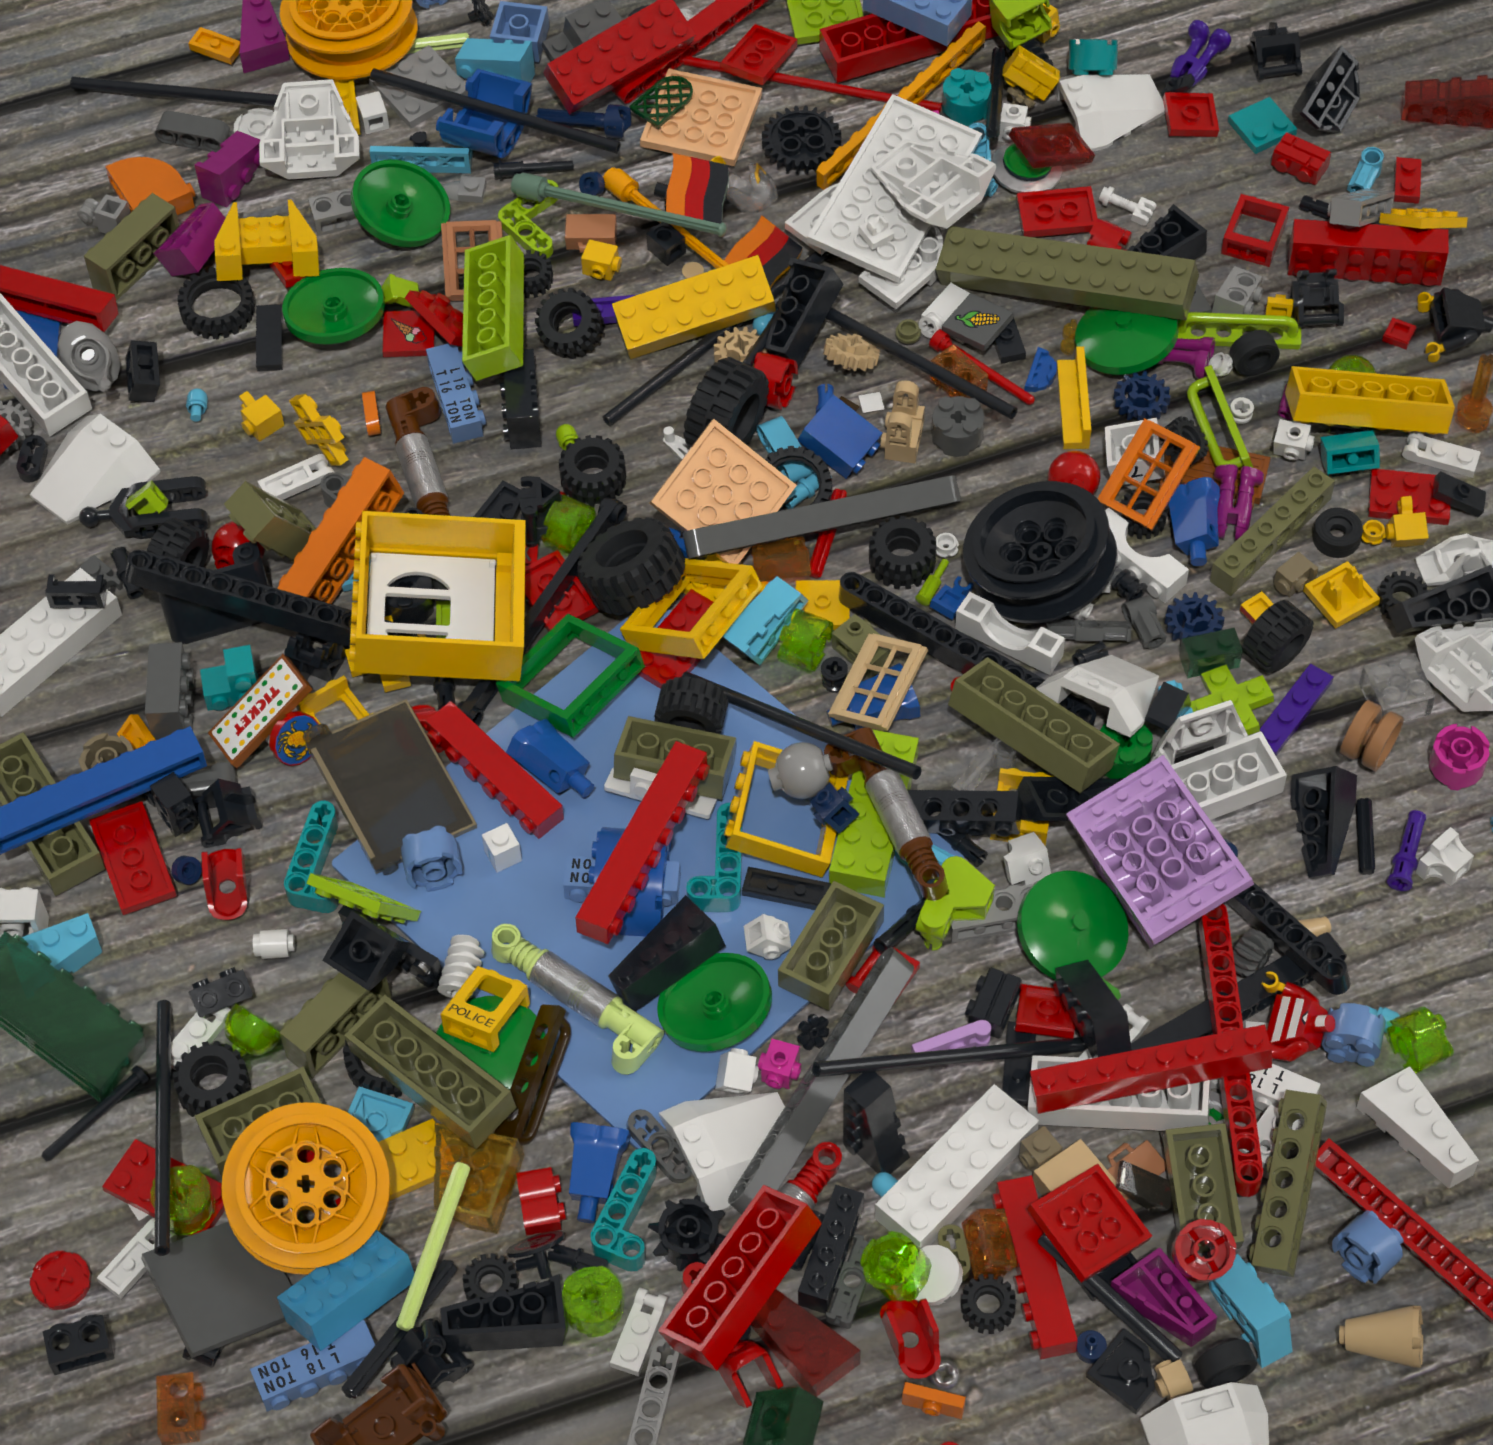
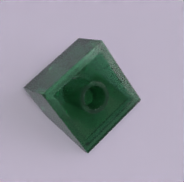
(783, 1417)

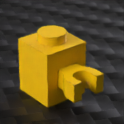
(260, 416)
(1407, 527)

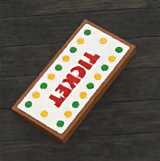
(259, 710)

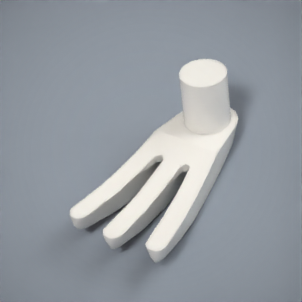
(675, 443)

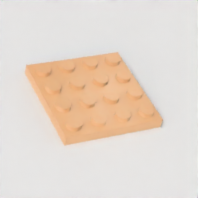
(709, 124)
(721, 484)

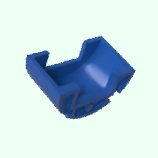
(482, 131)
(649, 902)

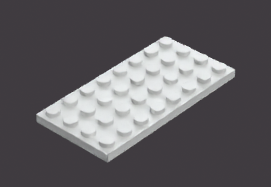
(864, 197)

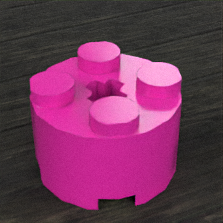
(1459, 756)

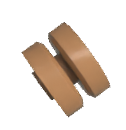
(1371, 735)

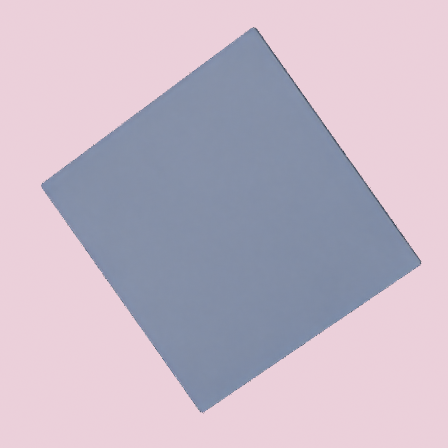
(535, 902)

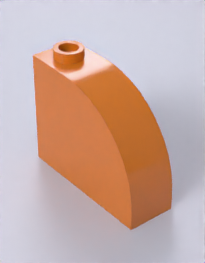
(141, 176)

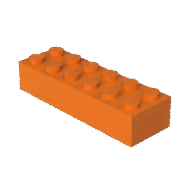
(330, 549)

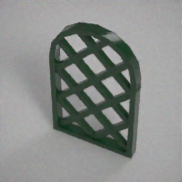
(648, 117)

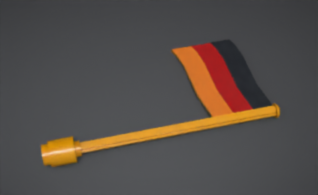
(763, 240)

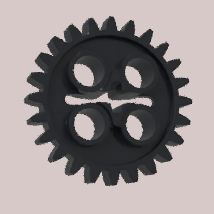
(800, 139)

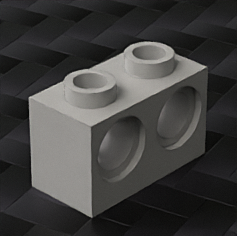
(333, 212)
(1238, 292)

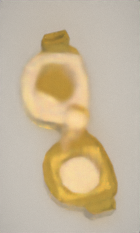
(1067, 344)

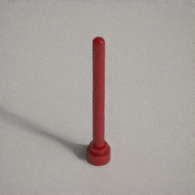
(941, 341)

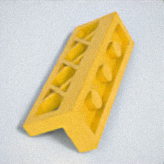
(1074, 402)

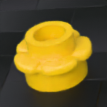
(1376, 528)

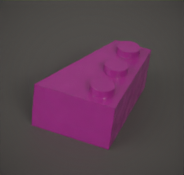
(261, 36)
(228, 169)
(192, 241)
(1166, 1298)

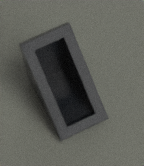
(1168, 706)

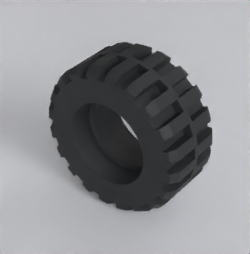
(732, 396)
(631, 565)

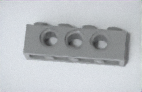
(1360, 207)
(996, 920)

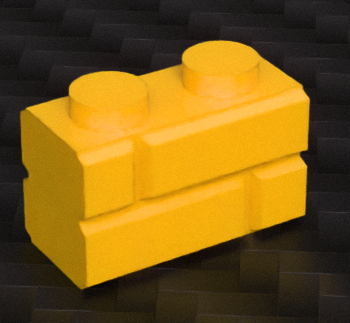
(1030, 74)

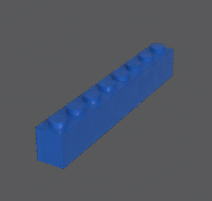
(98, 788)

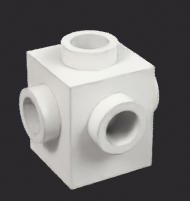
(1011, 117)
(1293, 440)
(767, 936)

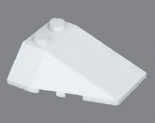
(1109, 105)
(309, 132)
(933, 182)
(92, 468)
(1460, 663)
(1200, 730)
(721, 1139)

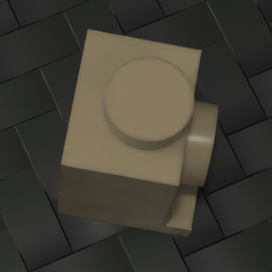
(1294, 575)

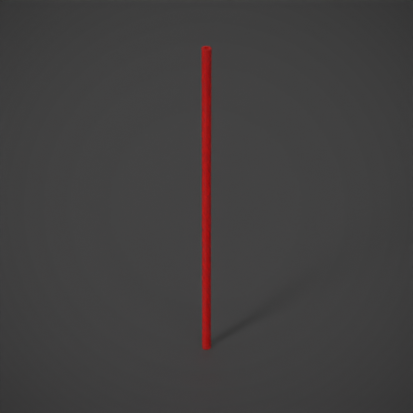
(815, 84)

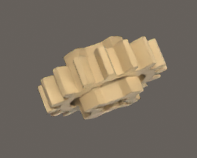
(735, 344)
(851, 352)

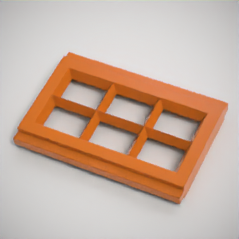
(1168, 487)

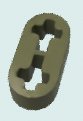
(960, 1250)

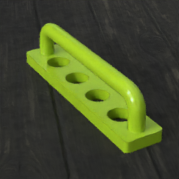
(1213, 322)
(1211, 380)

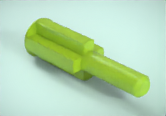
(931, 584)

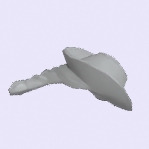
(89, 356)

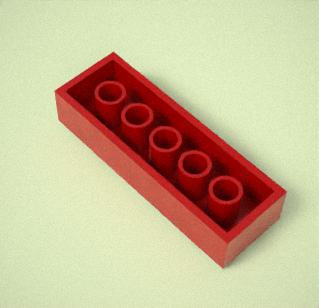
(618, 54)
(1369, 252)
(740, 1277)

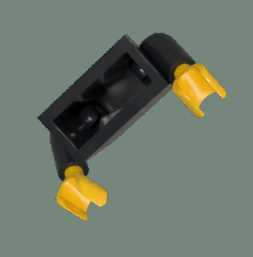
(1456, 319)

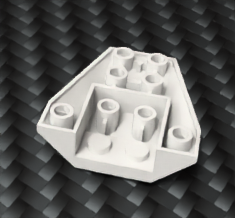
(1110, 684)
(1210, 1417)

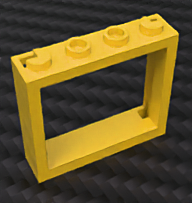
(740, 589)
(766, 756)

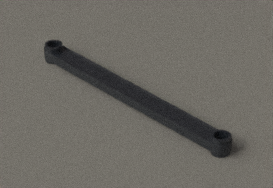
(609, 513)

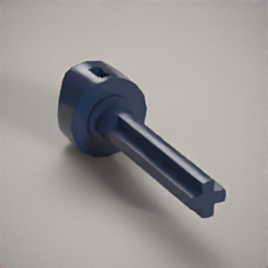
(611, 121)

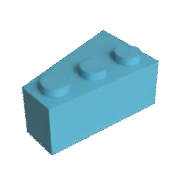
(499, 58)
(761, 622)
(67, 944)
(1255, 1310)

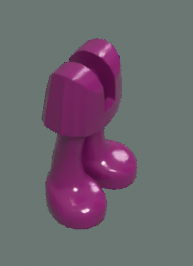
(1198, 357)

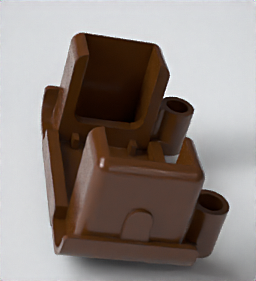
(393, 1416)

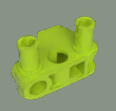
(967, 898)

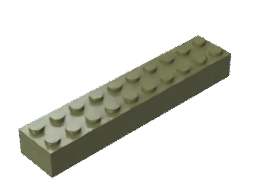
(1068, 272)

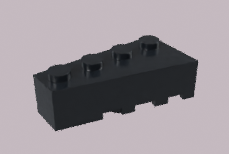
(1174, 237)
(802, 309)
(1093, 1009)
(507, 1320)

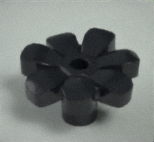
(481, 11)
(813, 1032)

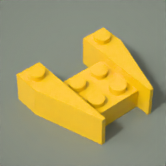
(265, 241)

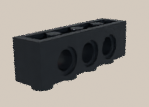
(978, 805)
(831, 1249)

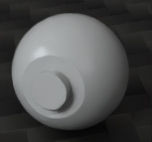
(801, 770)

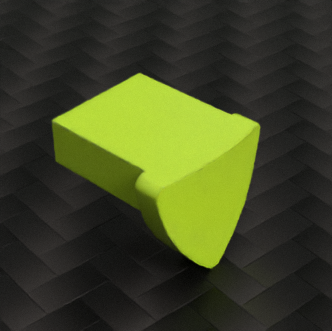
(396, 289)

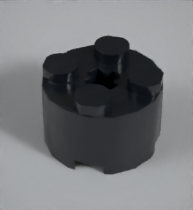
(410, 609)

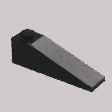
(1052, 799)
(1324, 811)

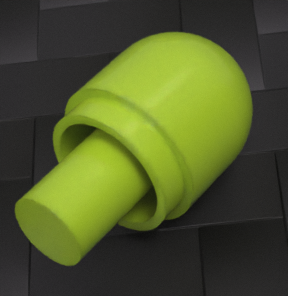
(566, 434)

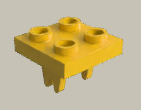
(1341, 594)

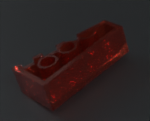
(1449, 102)
(804, 1344)

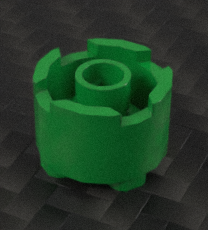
(1132, 753)

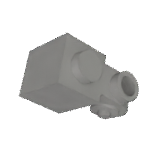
(105, 214)

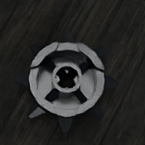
(685, 1218)

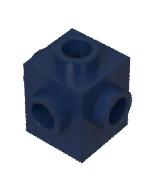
(834, 807)

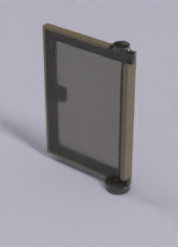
(387, 782)

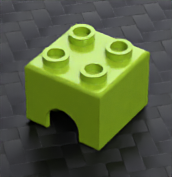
(1019, 20)

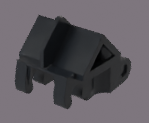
(1272, 43)
(1316, 291)
(534, 506)
(317, 662)
(234, 809)
(433, 1368)

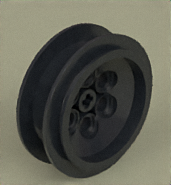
(1041, 551)

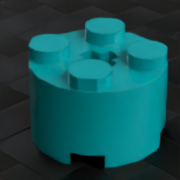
(1093, 55)
(966, 96)

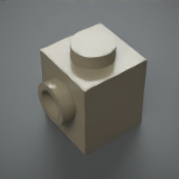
(1038, 1149)

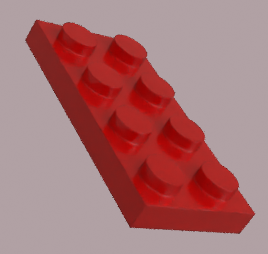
(683, 617)
(132, 858)
(134, 1178)

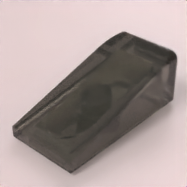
(1144, 1187)

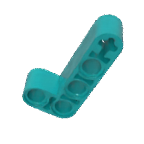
(312, 854)
(723, 880)
(629, 1206)

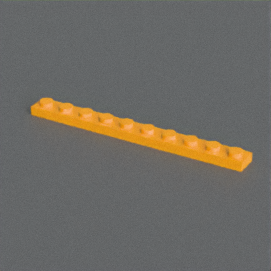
(923, 84)

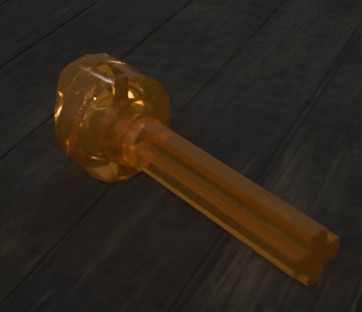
(1475, 409)

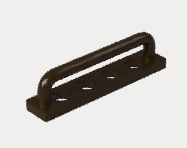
(552, 1018)

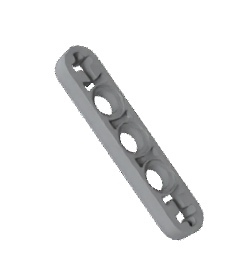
(649, 1394)

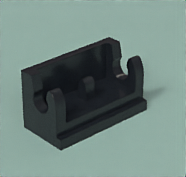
(76, 593)

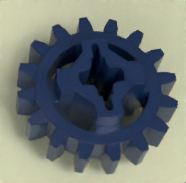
(1141, 396)
(1193, 617)

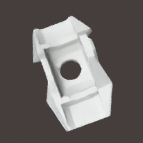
(1438, 563)

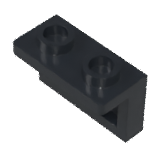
(221, 993)

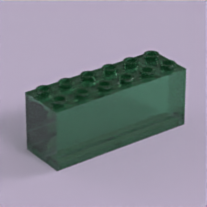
(64, 1021)

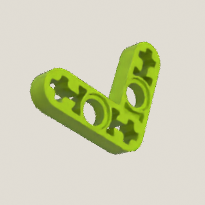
(522, 220)

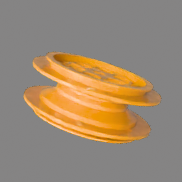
(348, 35)
(334, 1233)

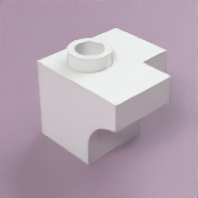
(1445, 859)
(1027, 860)

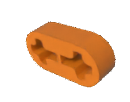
(371, 413)

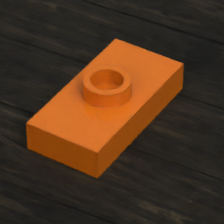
(933, 1401)

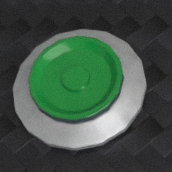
(1018, 175)

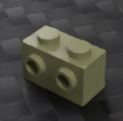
(850, 638)

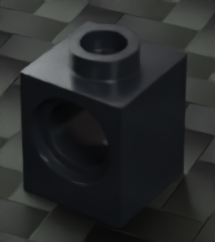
(665, 243)

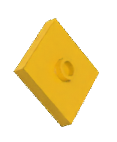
(824, 600)

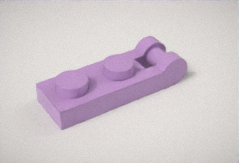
(967, 1036)

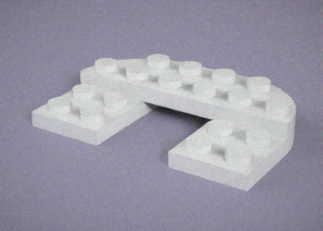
(918, 273)

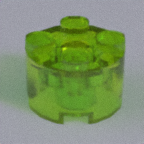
(567, 523)
(805, 640)
(1420, 1039)
(198, 1200)
(896, 1266)
(590, 1285)

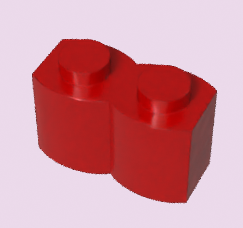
(539, 1201)

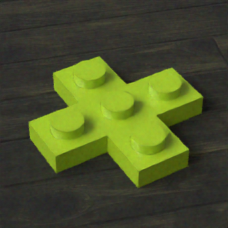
(1244, 696)

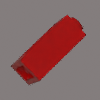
(1259, 251)

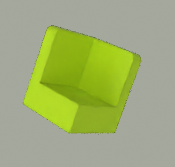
(147, 499)

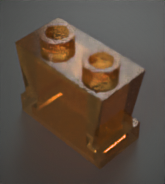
(782, 559)

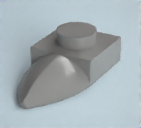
(467, 189)

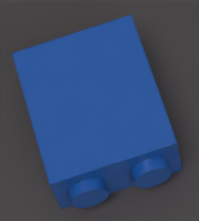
(840, 437)

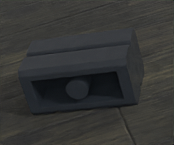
(995, 1000)

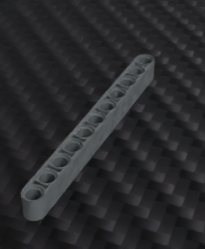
(821, 517)
(816, 1094)

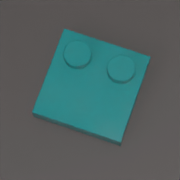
(1261, 125)

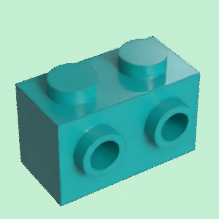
(1350, 452)

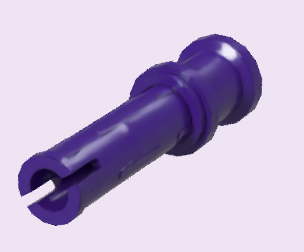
(1406, 861)

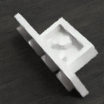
(639, 784)

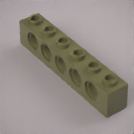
(1272, 531)
(1283, 1258)

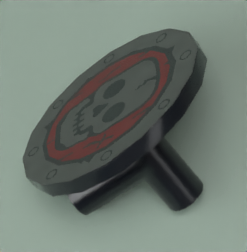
(535, 1246)

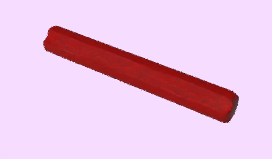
(824, 543)

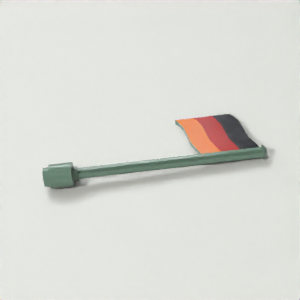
(692, 197)

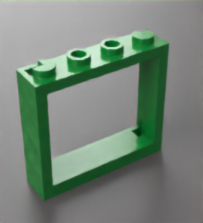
(594, 697)

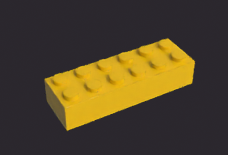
(694, 307)
(1369, 400)

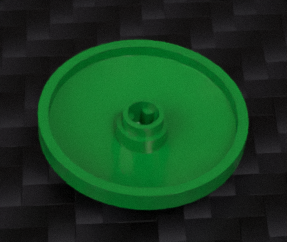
(400, 203)
(333, 306)
(1124, 340)
(1071, 921)
(716, 1003)
(513, 1037)

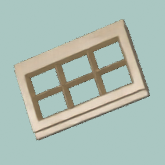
(898, 692)

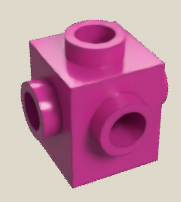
(780, 1064)

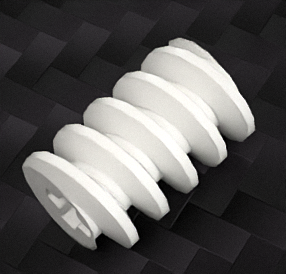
(459, 964)

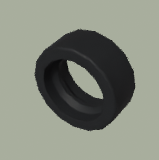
(1225, 1363)

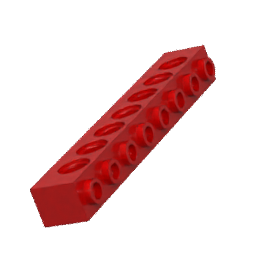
(1418, 1235)

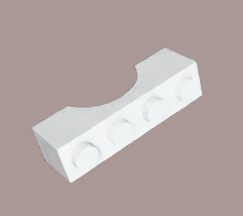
(1161, 574)
(983, 622)

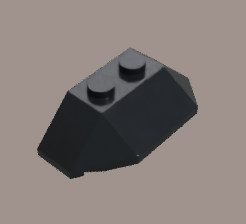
(1331, 92)

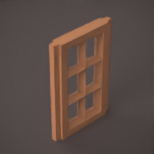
(450, 250)

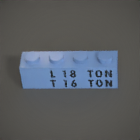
(455, 393)
(577, 884)
(309, 1369)

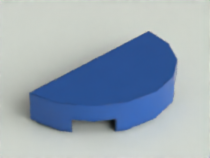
(1041, 372)

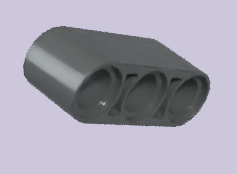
(191, 131)

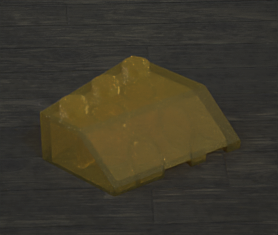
(489, 1181)

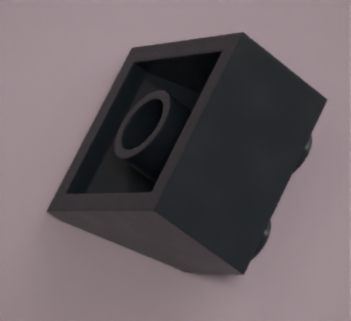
(365, 950)

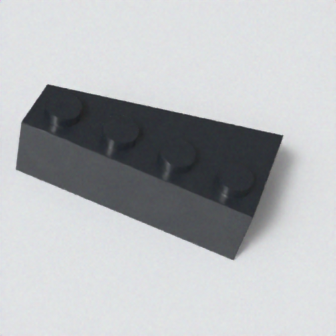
(521, 404)
(1456, 602)
(666, 954)
(872, 1124)

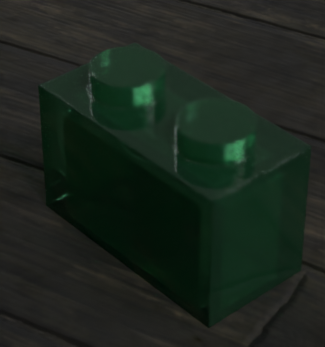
(1210, 651)

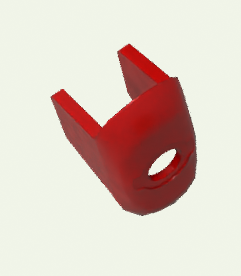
(220, 867)
(917, 1318)
(742, 1354)

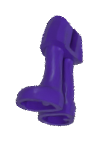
(1199, 36)

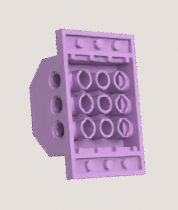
(1158, 851)

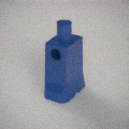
(1195, 518)
(908, 710)
(550, 758)
(595, 1165)

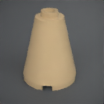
(1387, 1335)

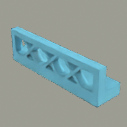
(429, 158)

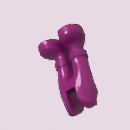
(1242, 512)

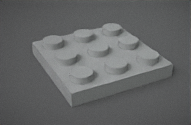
(427, 68)

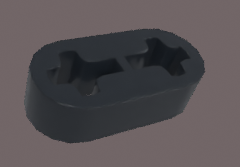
(37, 459)

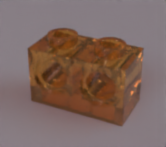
(959, 364)
(989, 1243)
(173, 1409)

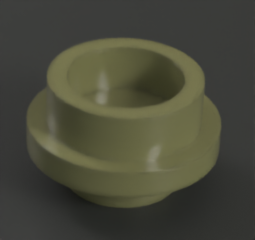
(908, 331)

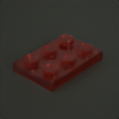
(1051, 145)

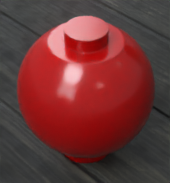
(1076, 469)
(225, 541)

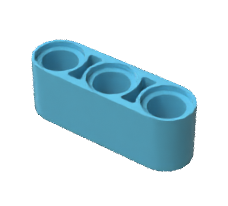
(778, 434)

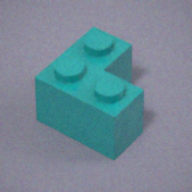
(229, 682)

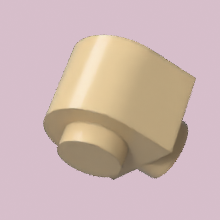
(1172, 1379)

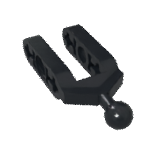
(146, 525)

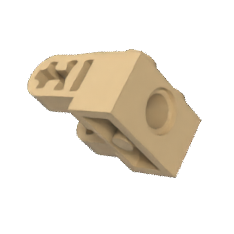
(904, 424)

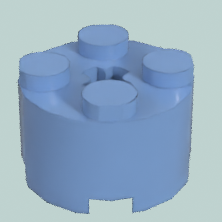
(431, 858)
(1355, 1036)
(1368, 1247)

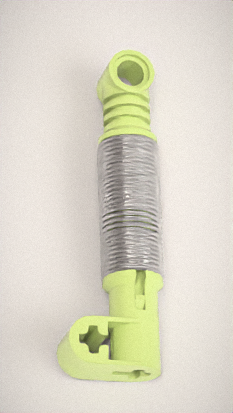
(581, 995)

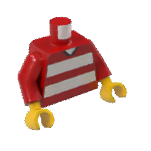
(1295, 1021)

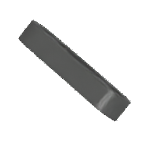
(639, 1135)

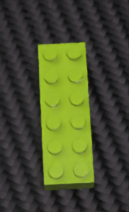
(493, 308)
(864, 847)

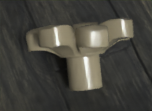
(1020, 99)

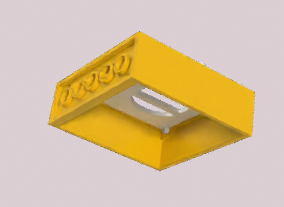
(461, 557)

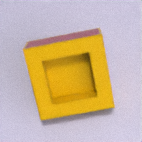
(1255, 606)

